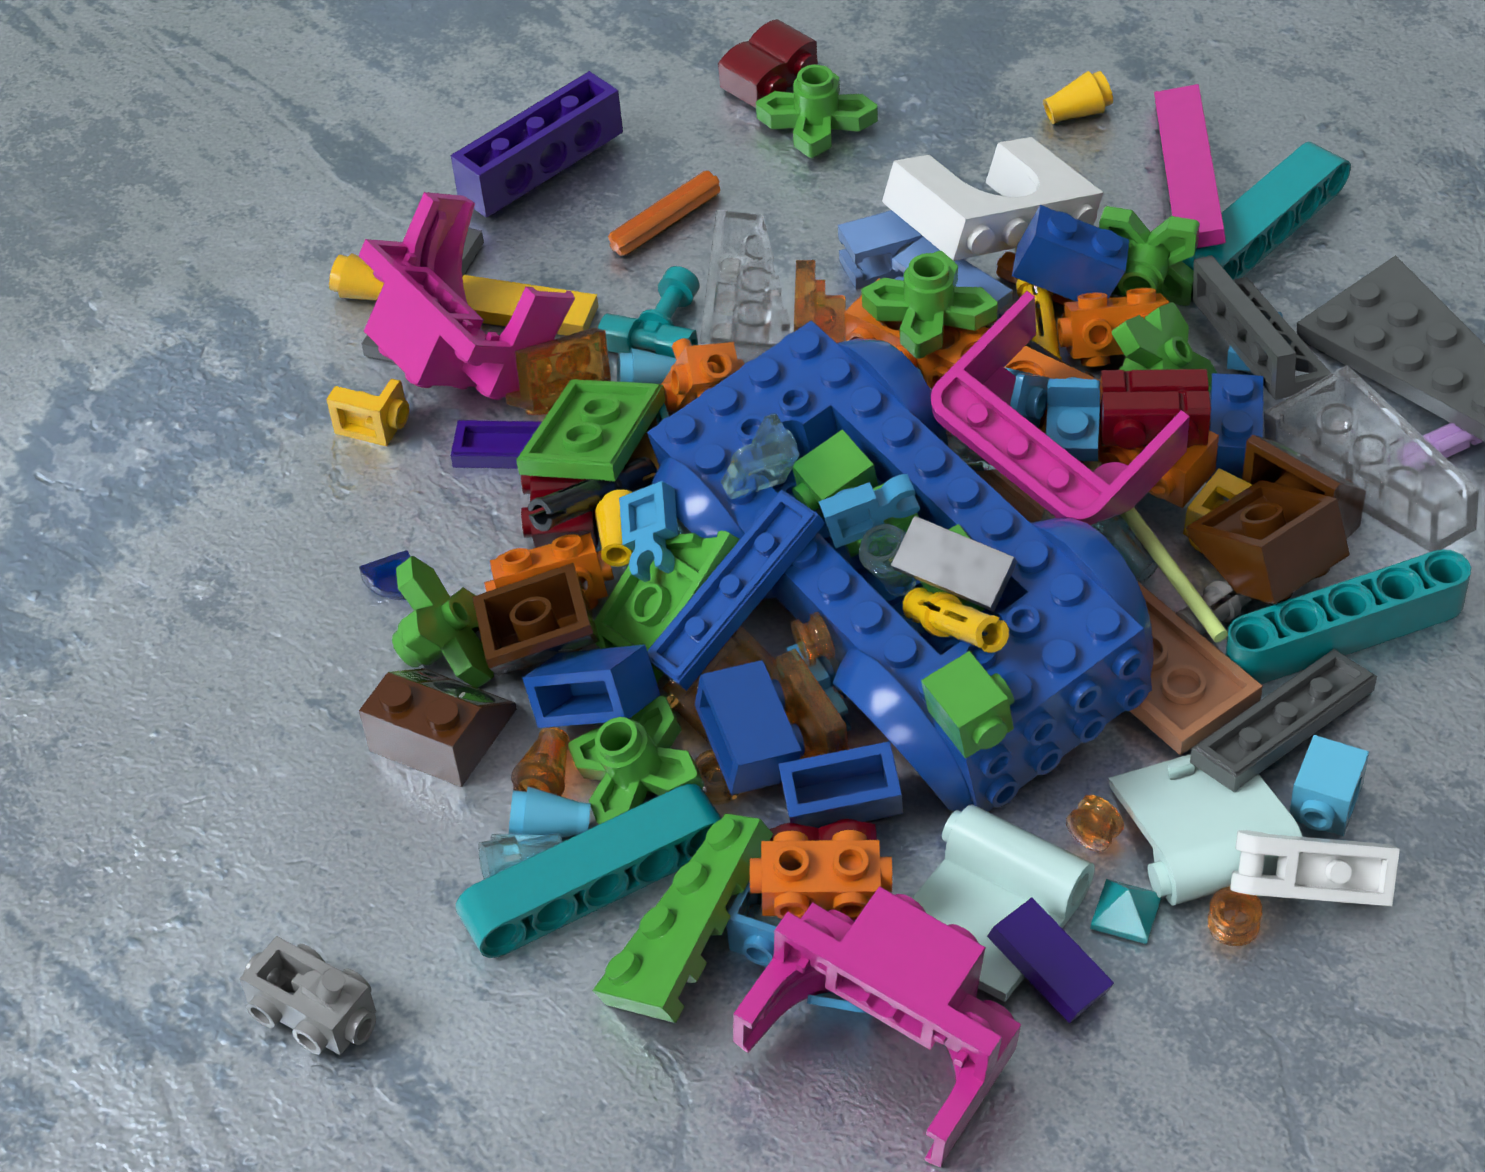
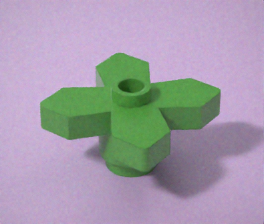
(816, 109)
(1157, 255)
(928, 302)
(1159, 343)
(439, 625)
(633, 759)

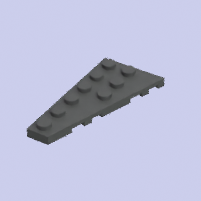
(1405, 341)

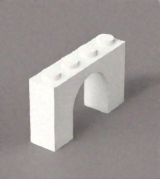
(977, 223)

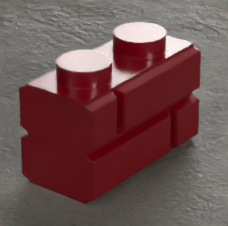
(1142, 402)

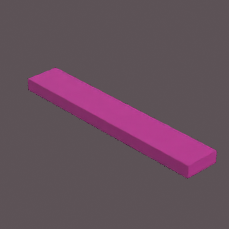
(1189, 161)

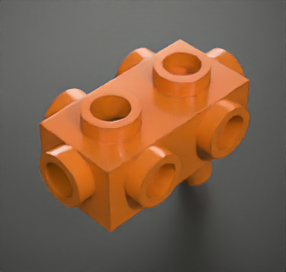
(1089, 322)
(697, 370)
(564, 550)
(829, 873)

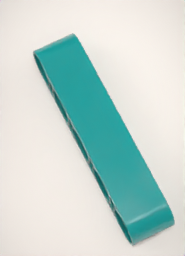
(1276, 208)
(1350, 615)
(586, 871)

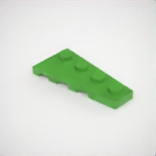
(673, 934)

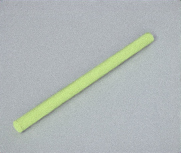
(1171, 570)

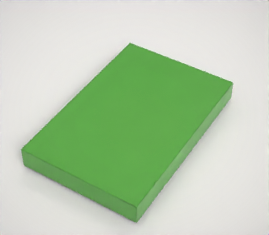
(591, 430)

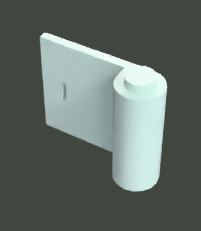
(1196, 824)
(991, 873)

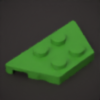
(642, 610)

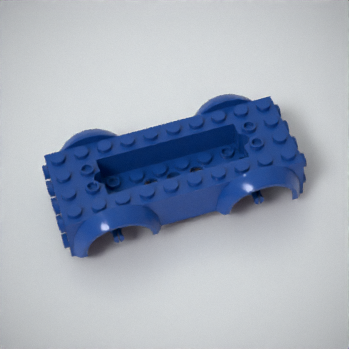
(1071, 605)

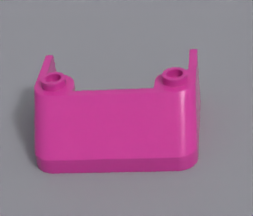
(975, 407)

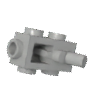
(327, 1005)

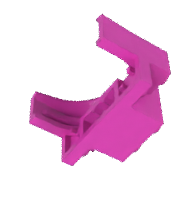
(425, 314)
(904, 973)

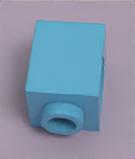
(1328, 785)

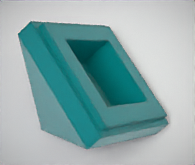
(1126, 911)

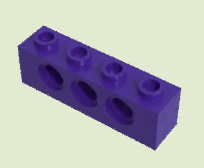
(537, 143)

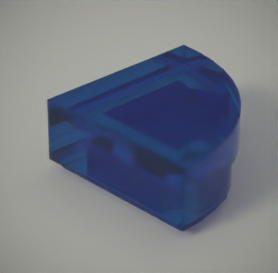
(381, 575)

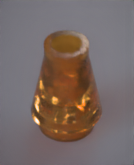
(544, 763)

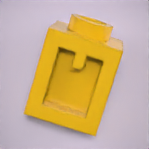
(367, 415)

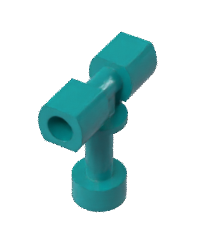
(654, 327)

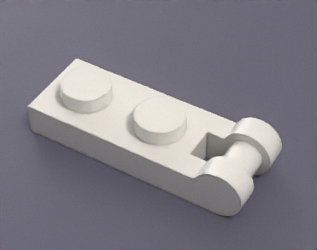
(1316, 869)

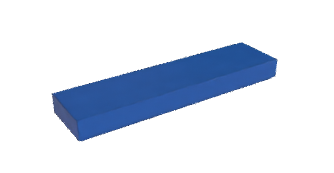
(734, 589)

